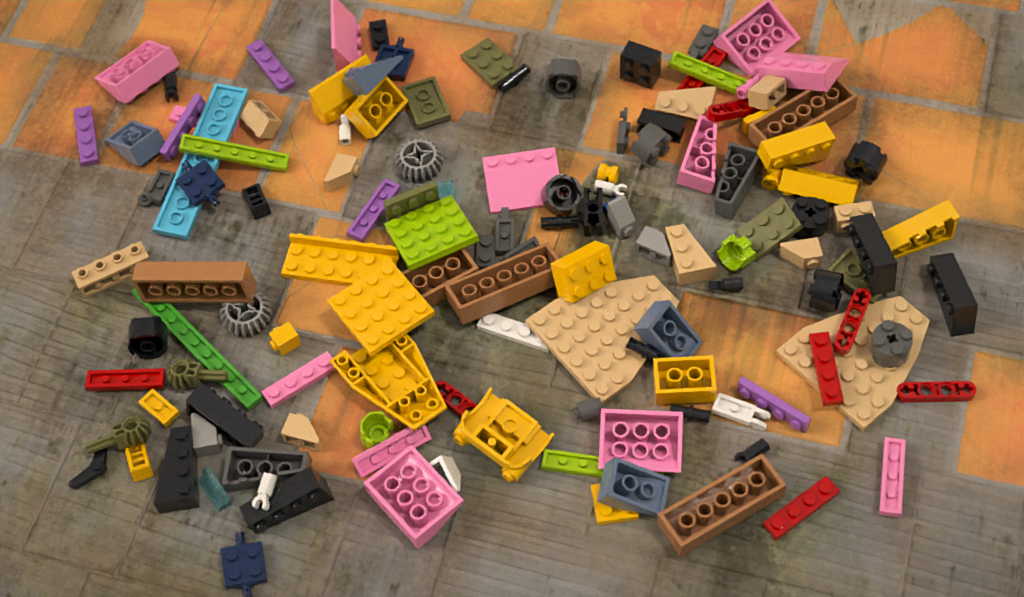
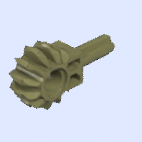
(192, 374)
(124, 434)

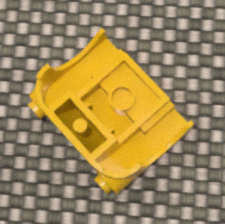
(503, 435)

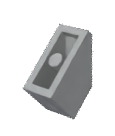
(621, 217)
(653, 246)
(205, 437)

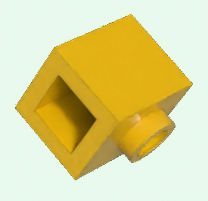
(284, 339)

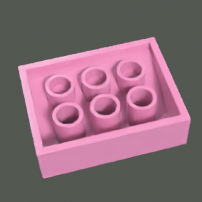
(344, 36)
(757, 36)
(804, 70)
(138, 71)
(518, 178)
(642, 438)
(413, 496)

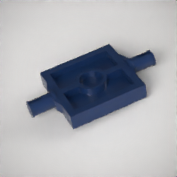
(401, 69)
(200, 183)
(243, 565)

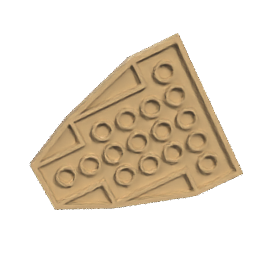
(594, 331)
(865, 385)

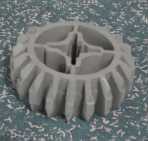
(429, 155)
(248, 317)

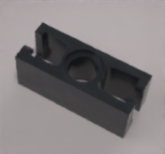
(671, 124)
(593, 212)

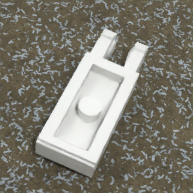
(740, 411)

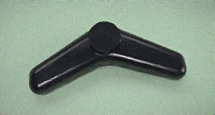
(97, 468)

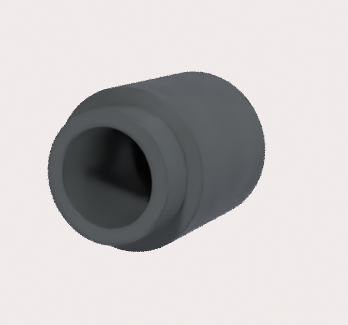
(588, 409)

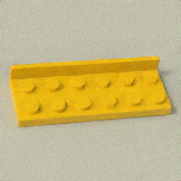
(334, 259)

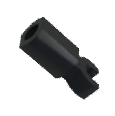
(171, 87)
(727, 284)
(753, 451)

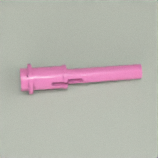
(743, 89)

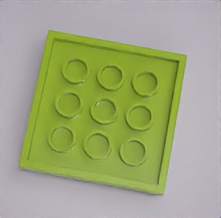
(431, 232)

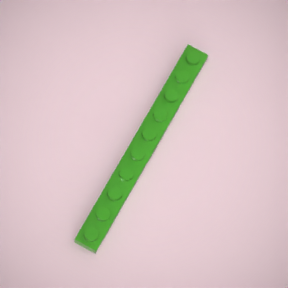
(203, 351)

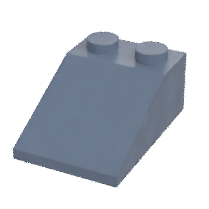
(366, 77)
(136, 142)
(667, 331)
(632, 488)

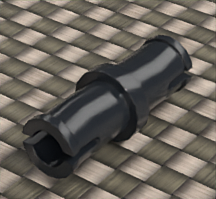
(513, 78)
(559, 222)
(644, 350)
(692, 413)

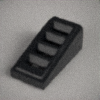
(256, 202)

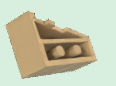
(686, 102)
(688, 258)

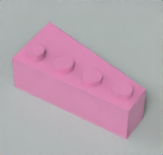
(699, 161)

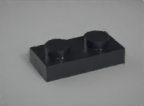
(379, 34)

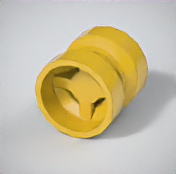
(608, 173)
(772, 179)

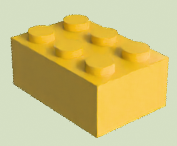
(376, 109)
(583, 271)
(684, 380)

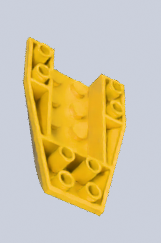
(394, 381)

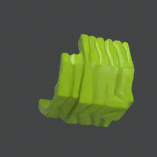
(736, 253)
(375, 428)

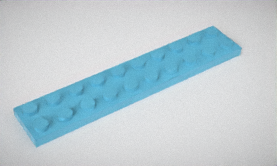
(217, 123)

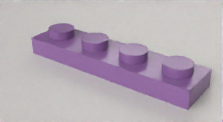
(270, 66)
(184, 125)
(86, 136)
(372, 211)
(773, 404)

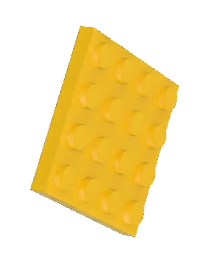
(380, 307)

